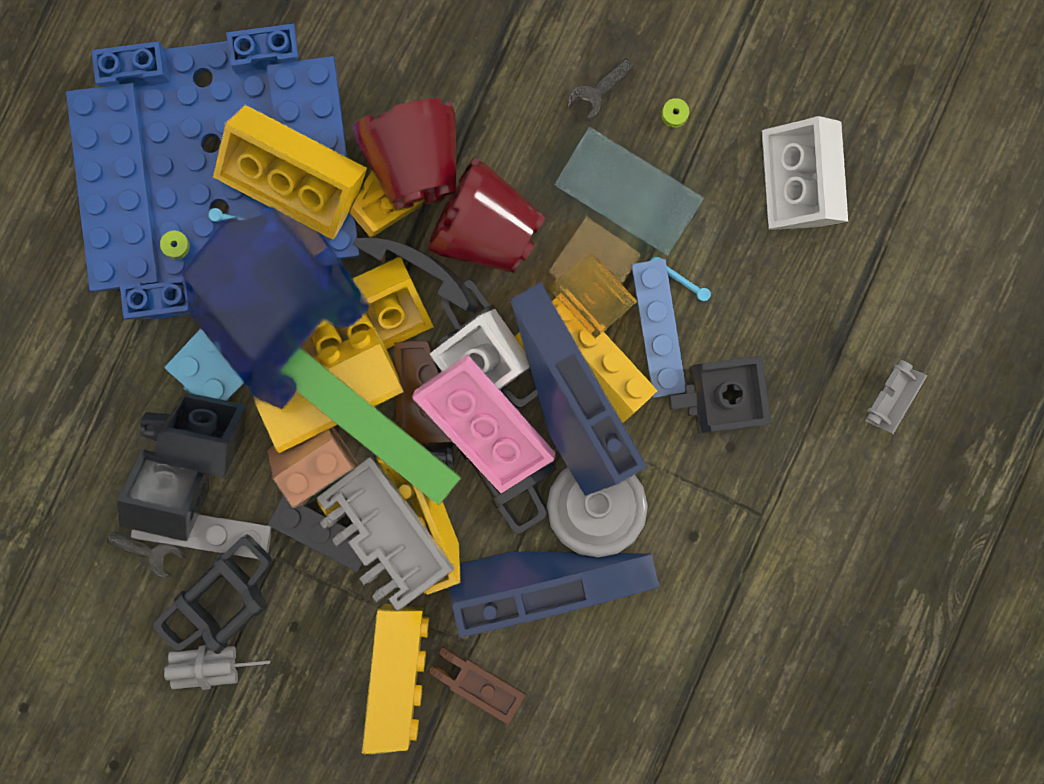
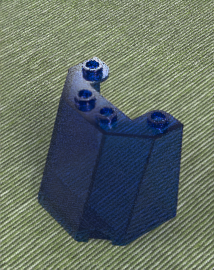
(262, 294)

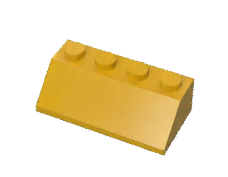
(288, 171)
(394, 310)
(360, 364)
(617, 375)
(394, 679)

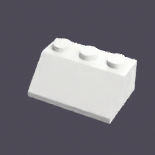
(805, 174)

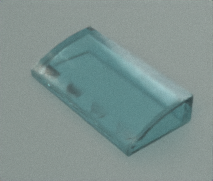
(629, 191)

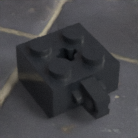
(706, 401)
(198, 433)

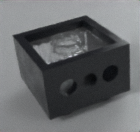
(161, 498)

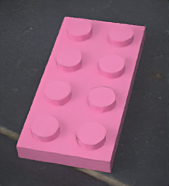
(484, 424)

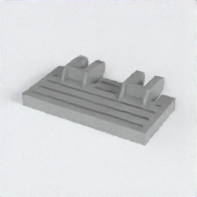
(387, 533)

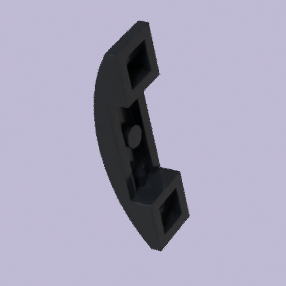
(452, 286)

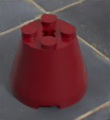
(411, 151)
(486, 221)

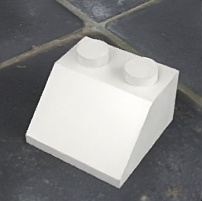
(489, 346)

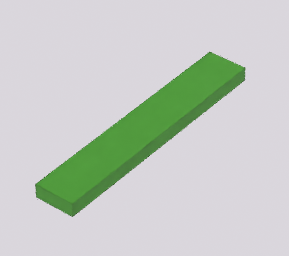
(370, 427)

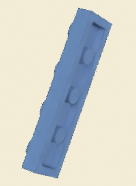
(658, 327)

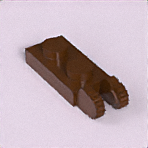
(480, 686)

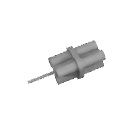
(203, 668)

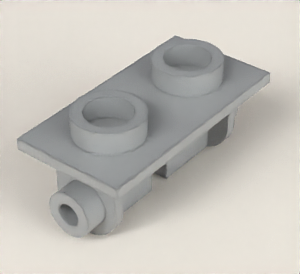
(896, 397)

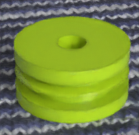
(675, 105)
(169, 239)

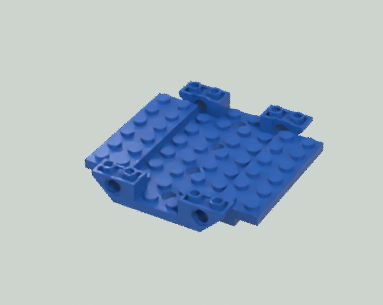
(146, 160)

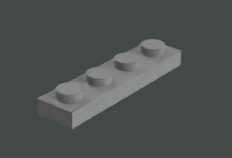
(217, 535)

